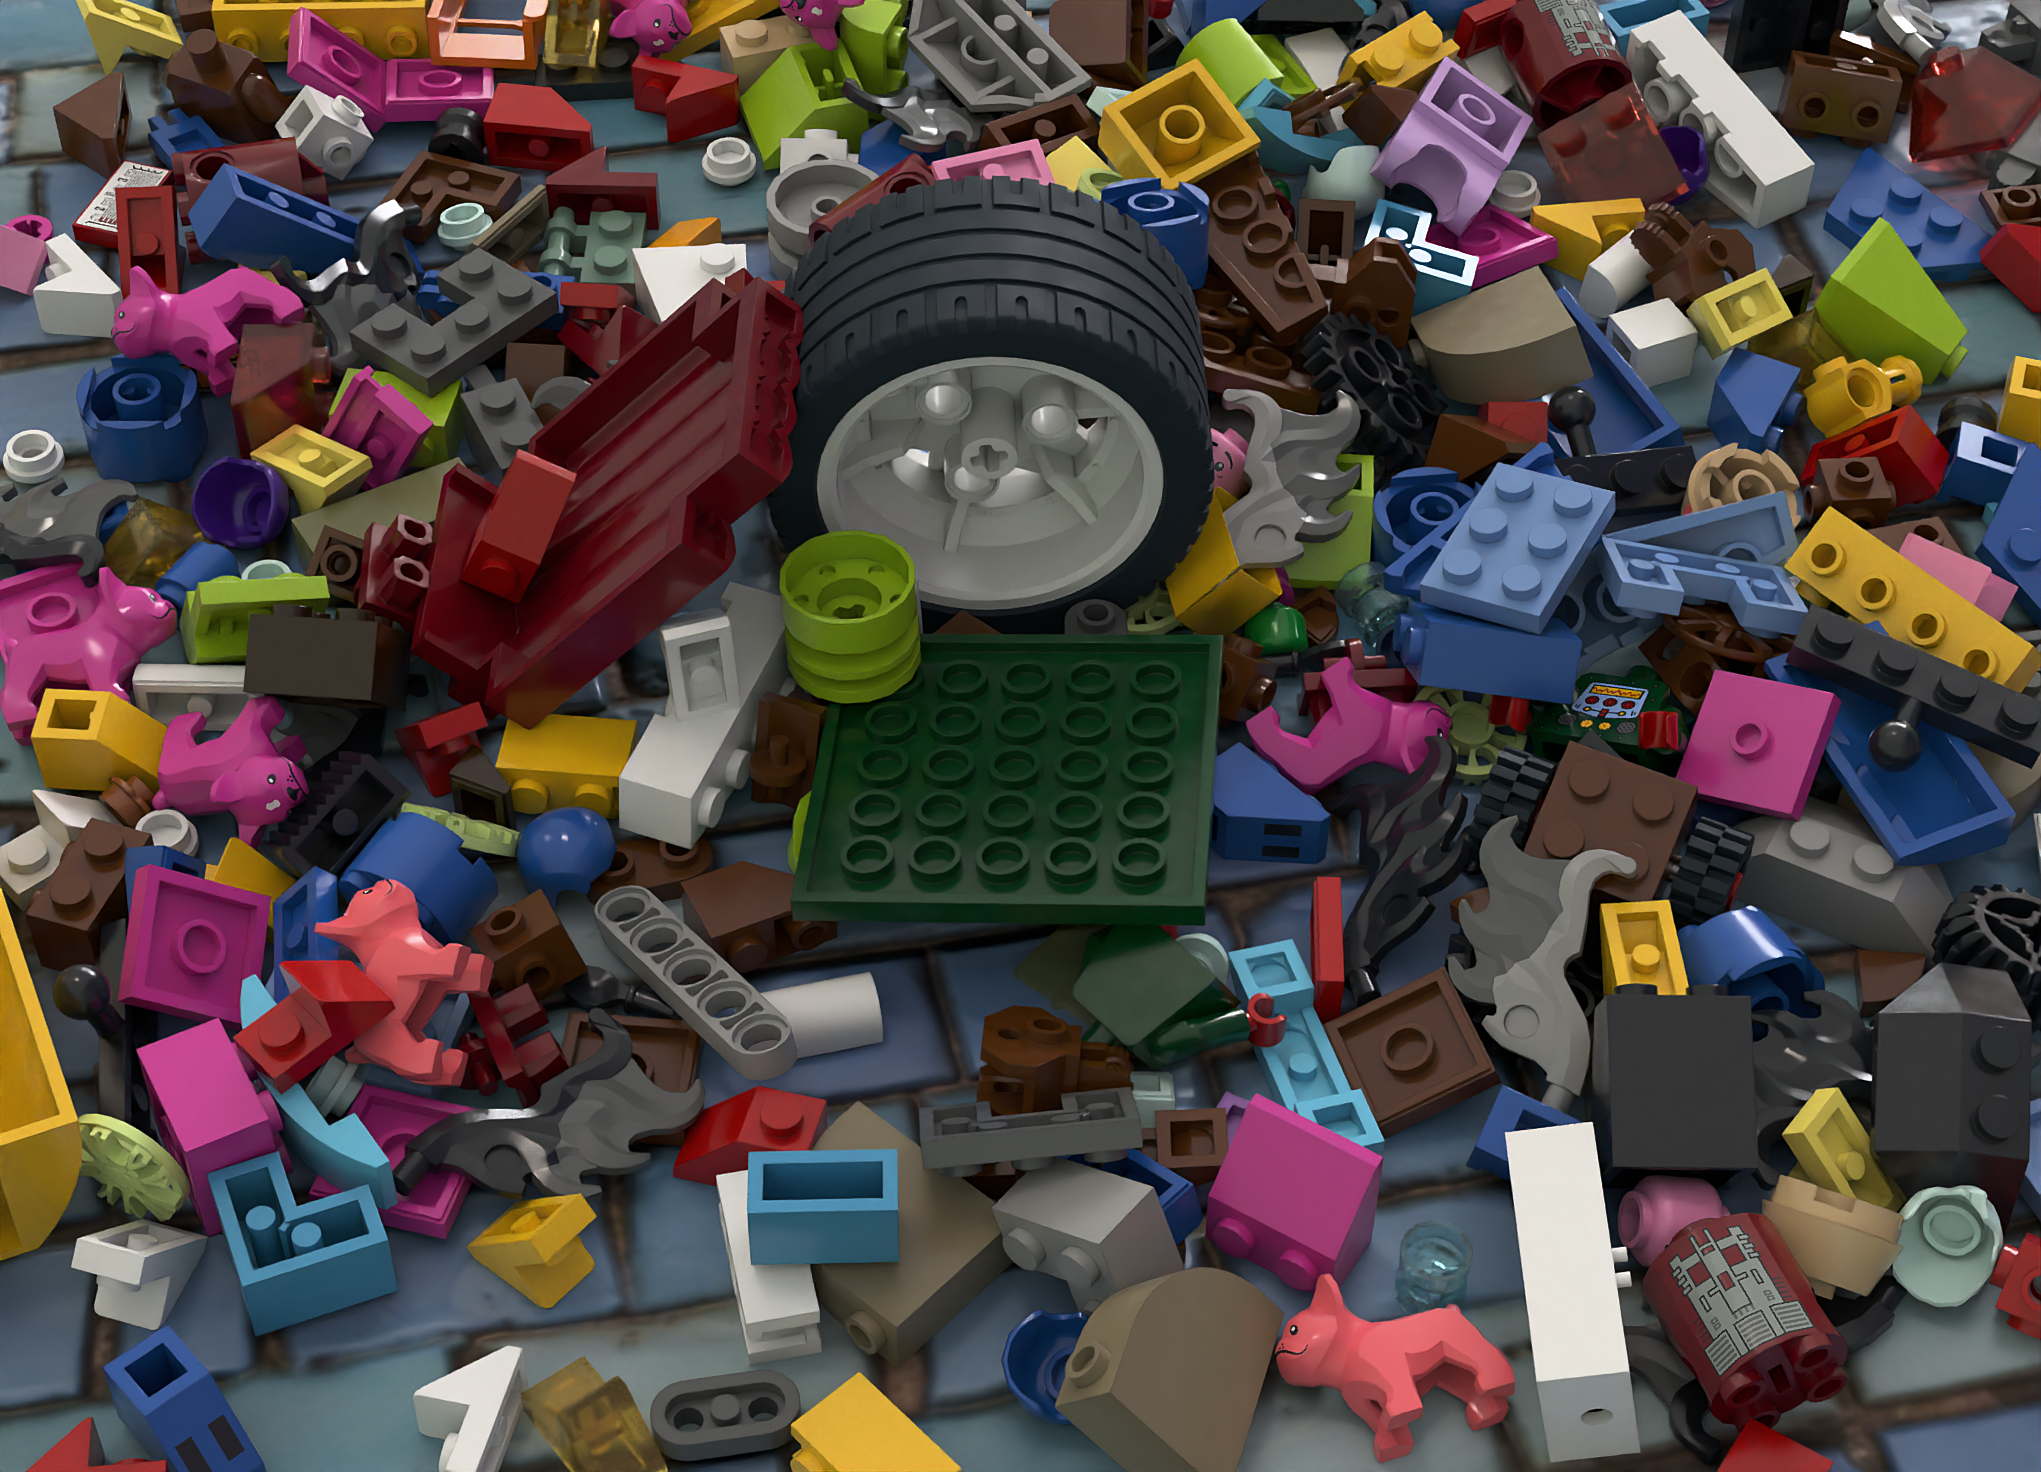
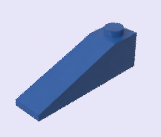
(261, 221)

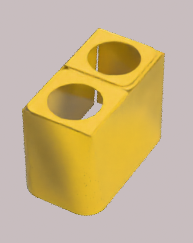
(1206, 566)

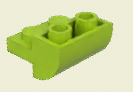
(877, 45)
(1243, 60)
(219, 611)

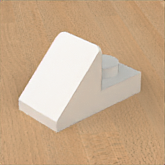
(77, 294)
(700, 663)
(35, 855)
(139, 1269)
(474, 1410)

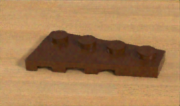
(1257, 251)

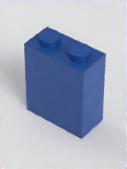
(1485, 656)

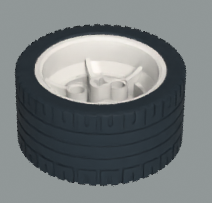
(983, 334)

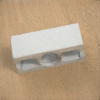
(773, 1301)

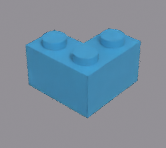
(1440, 271)
(299, 1257)

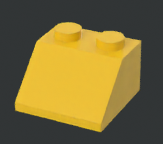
(1175, 129)

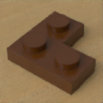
(443, 182)

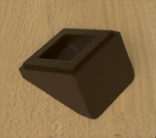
(1793, 283)
(481, 790)

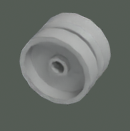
(801, 198)

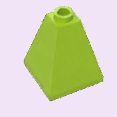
(1890, 307)

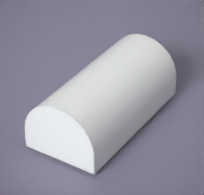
(1613, 279)
(188, 688)
(828, 1014)

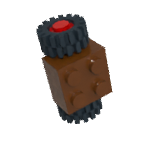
(1622, 809)

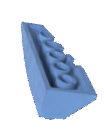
(1743, 530)

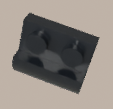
(1768, 30)

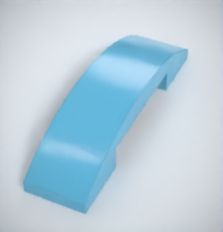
(1295, 152)
(1303, 1065)
(338, 1152)

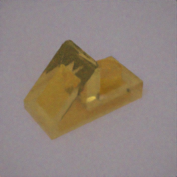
(592, 1422)

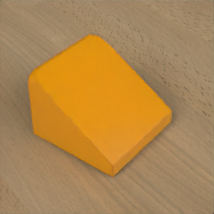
(691, 233)

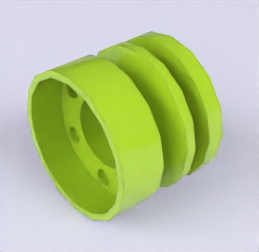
(850, 616)

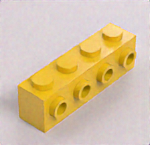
(382, 26)
(1874, 583)

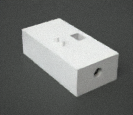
(1572, 1293)

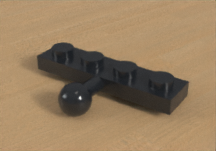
(1641, 479)
(1918, 690)
(92, 995)

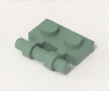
(605, 245)

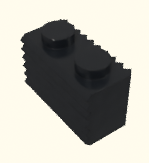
(336, 817)

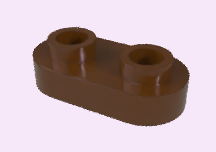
(653, 866)

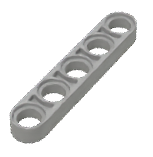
(701, 1000)

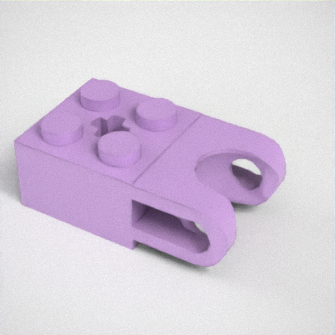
(1453, 144)

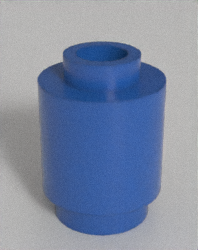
(198, 564)

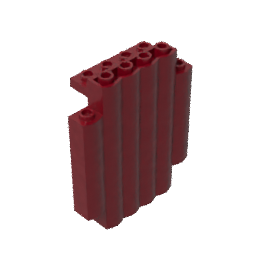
(663, 464)

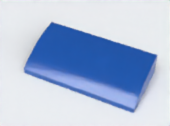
(1626, 410)
(1922, 815)

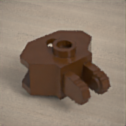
(1689, 258)
(1374, 286)
(1043, 1062)

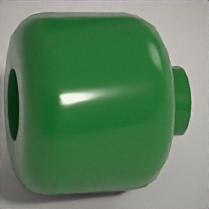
(1278, 629)

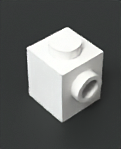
(1654, 341)

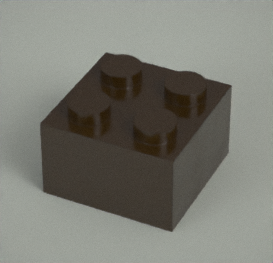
(328, 661)

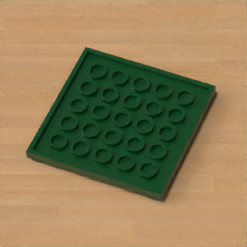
(1021, 786)

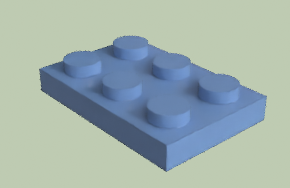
(1518, 548)

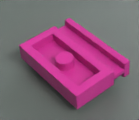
(378, 425)

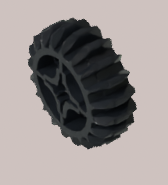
(1995, 933)

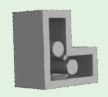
(1086, 1230)

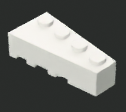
(1749, 153)
(674, 274)
(690, 767)

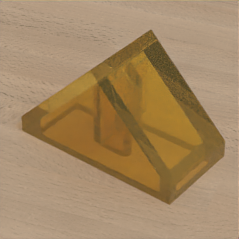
(576, 32)
(1803, 343)
(150, 542)

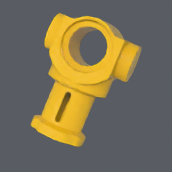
(1859, 392)

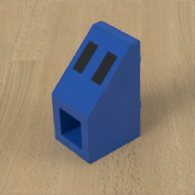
(1264, 814)
(178, 1408)

